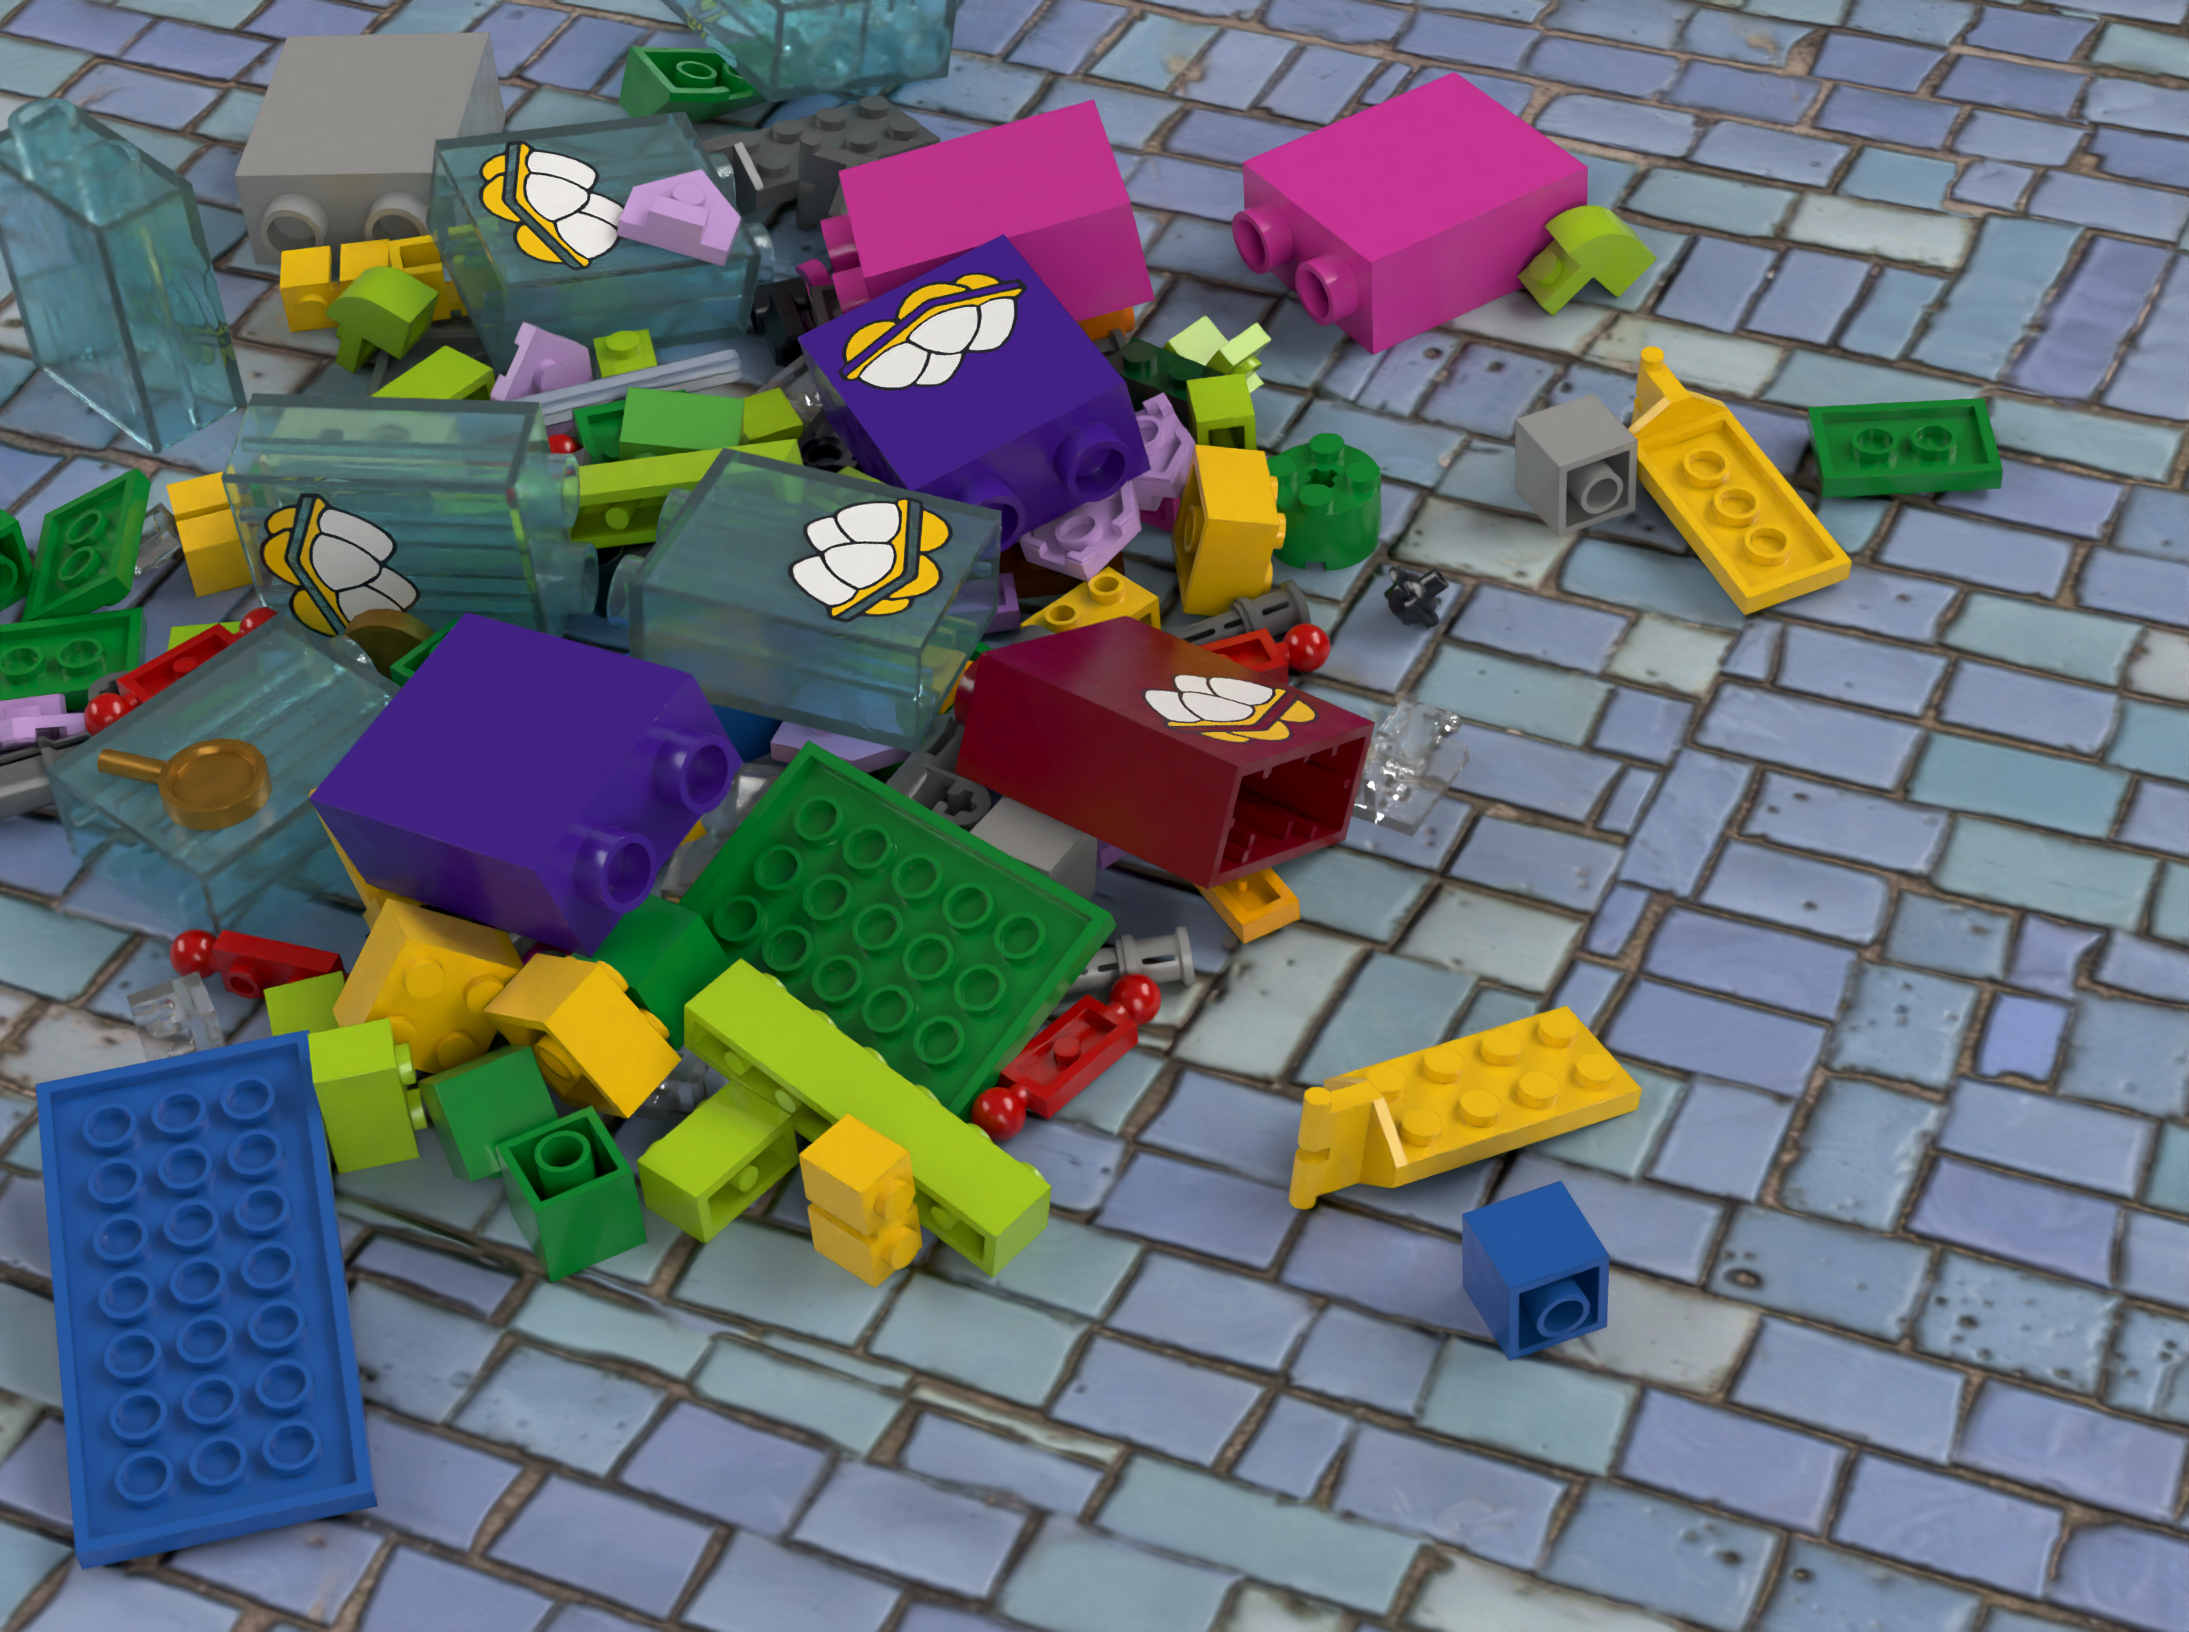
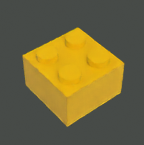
(1226, 529)
(431, 982)
(585, 1033)

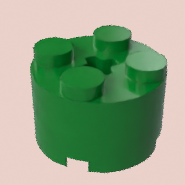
(1327, 502)

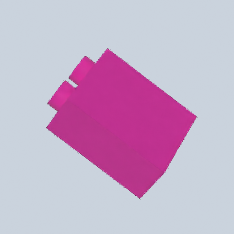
(1035, 180)
(1406, 210)

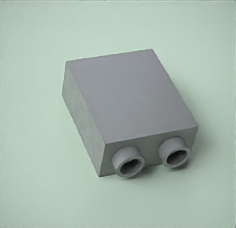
(353, 136)

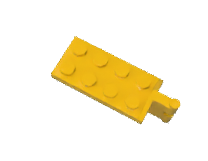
(1727, 495)
(1456, 1105)

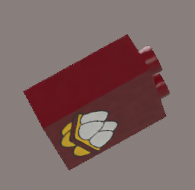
(1162, 749)

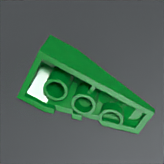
(683, 80)

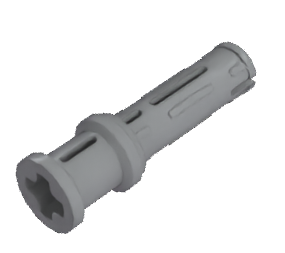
(1129, 956)

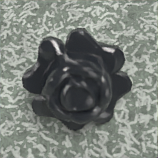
(1414, 597)

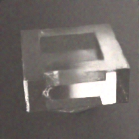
(158, 540)

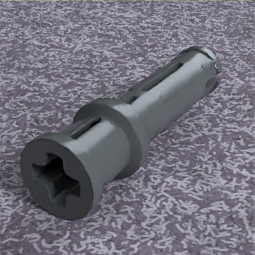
(1274, 611)

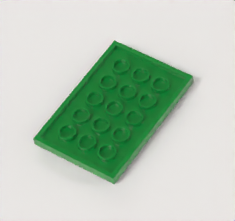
(897, 925)

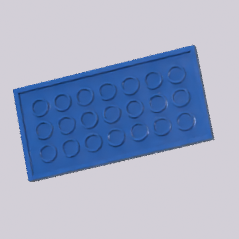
(200, 1301)

